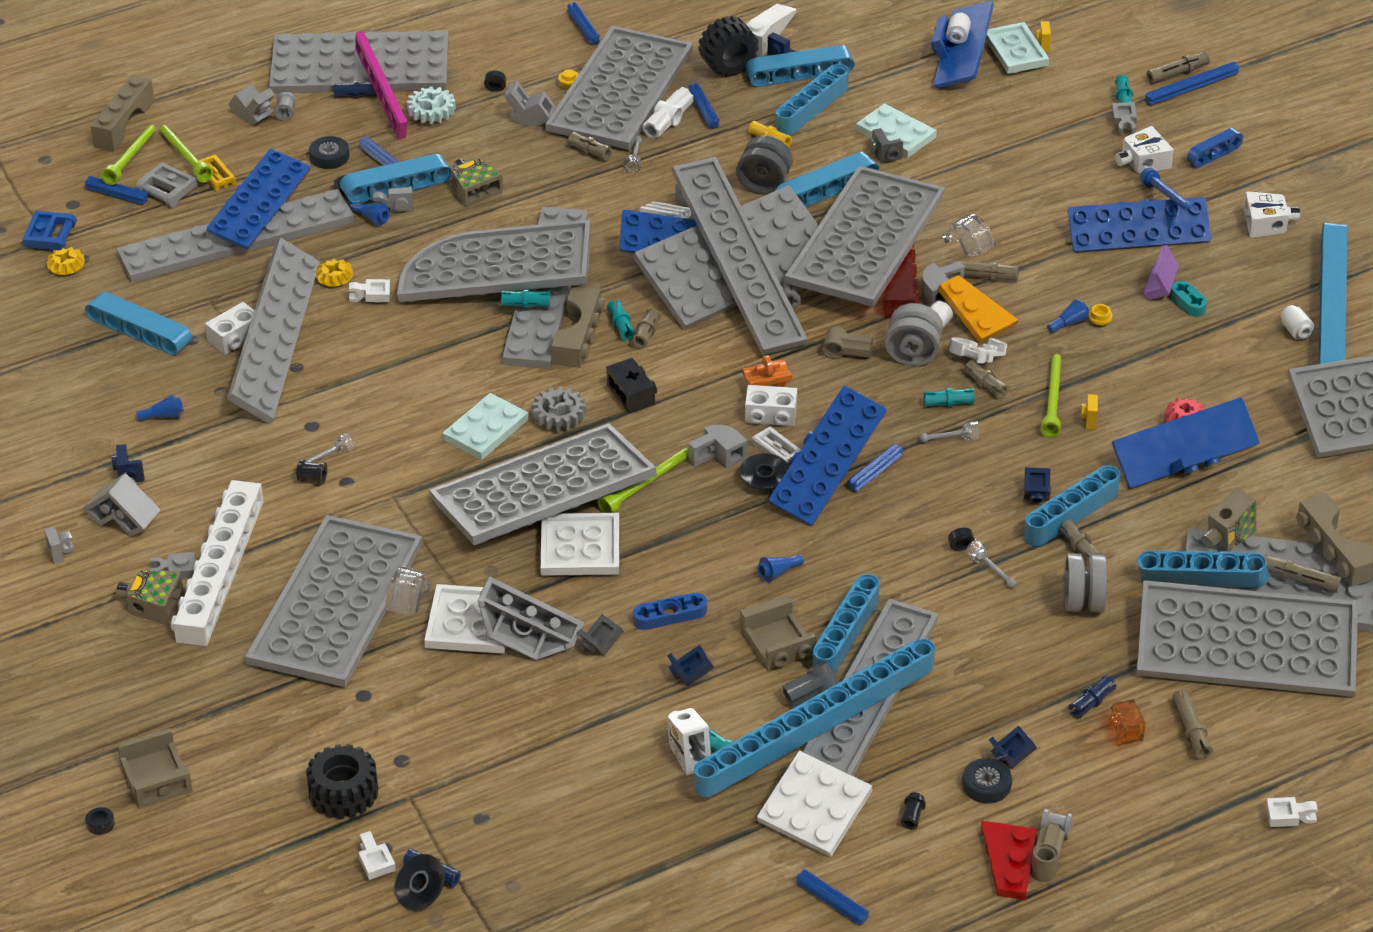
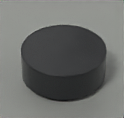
(495, 81)
(960, 539)
(100, 821)

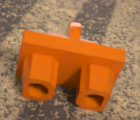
(768, 373)

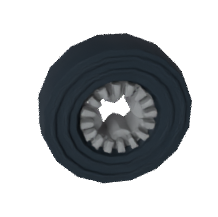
(335, 146)
(994, 772)

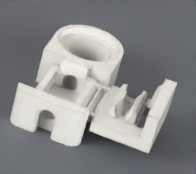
(983, 354)

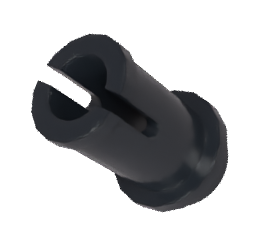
(914, 805)

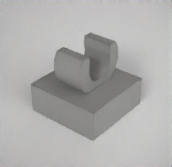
(58, 544)

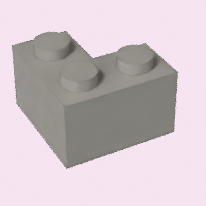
(123, 503)

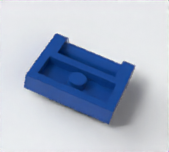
(42, 228)

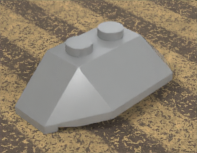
(525, 622)

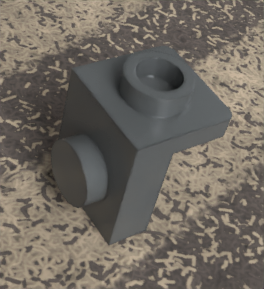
(883, 148)
(601, 635)

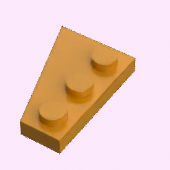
(976, 310)

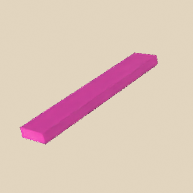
(380, 85)

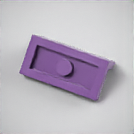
(1162, 275)

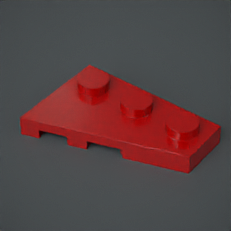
(1010, 857)

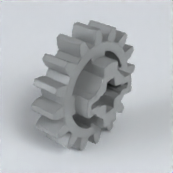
(559, 408)

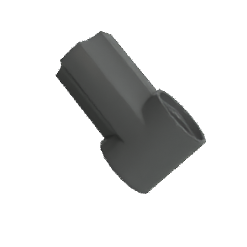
(810, 684)

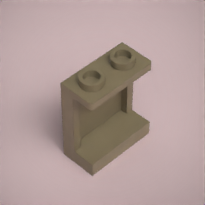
(776, 633)
(154, 768)

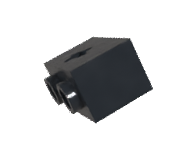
(631, 385)

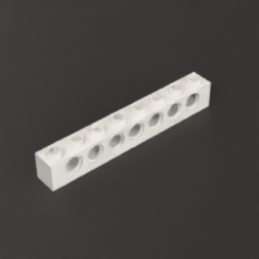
(217, 563)

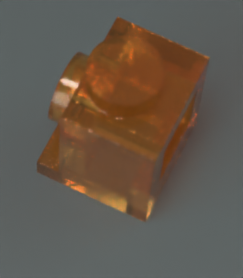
(1127, 722)

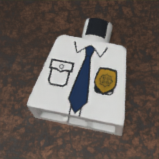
(1145, 150)
(1268, 214)
(688, 730)

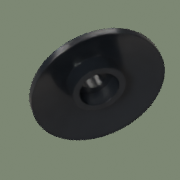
(763, 471)
(420, 882)

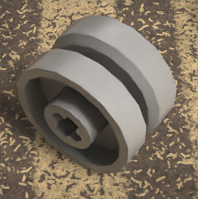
(914, 334)
(1086, 582)

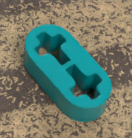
(1188, 298)

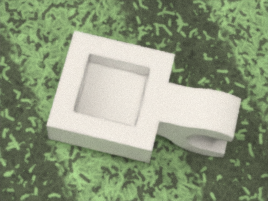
(374, 290)
(1287, 812)
(373, 858)

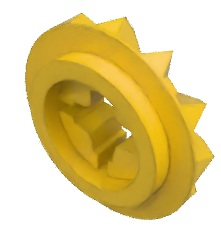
(73, 261)
(340, 273)

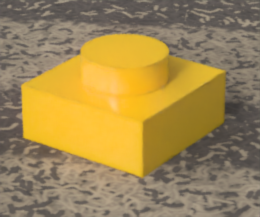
(1044, 35)
(1089, 411)

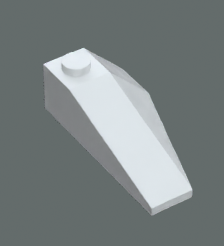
(770, 21)

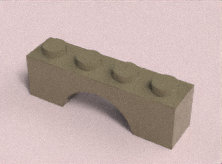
(110, 125)
(572, 344)
(1351, 559)

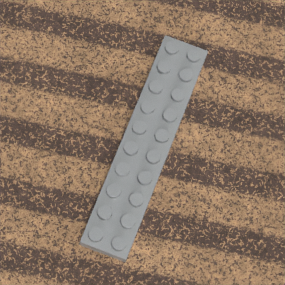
(198, 246)
(739, 256)
(536, 326)
(273, 331)
(850, 740)

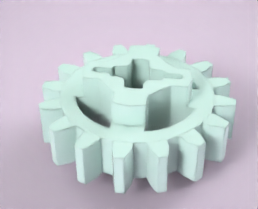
(431, 105)

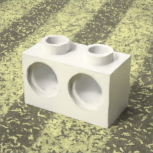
(229, 328)
(771, 405)

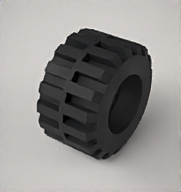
(728, 46)
(346, 765)

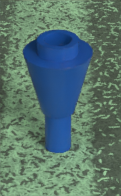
(374, 212)
(1074, 313)
(167, 408)
(772, 567)

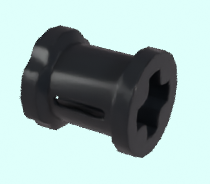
(311, 471)

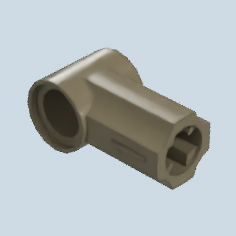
(839, 342)
(1047, 852)

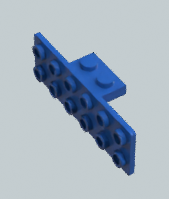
(961, 61)
(258, 199)
(1138, 225)
(645, 229)
(1185, 443)
(827, 455)

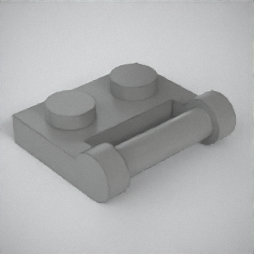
(170, 179)

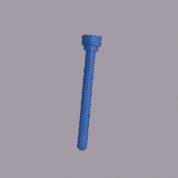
(1151, 178)

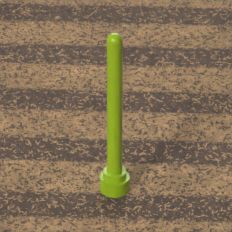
(201, 170)
(112, 173)
(1051, 424)
(611, 502)

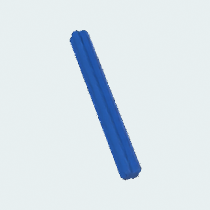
(1192, 83)

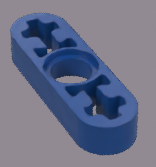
(1206, 152)
(650, 610)

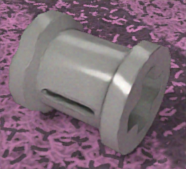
(285, 106)
(794, 298)
(1063, 821)

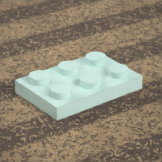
(1016, 48)
(897, 126)
(485, 426)

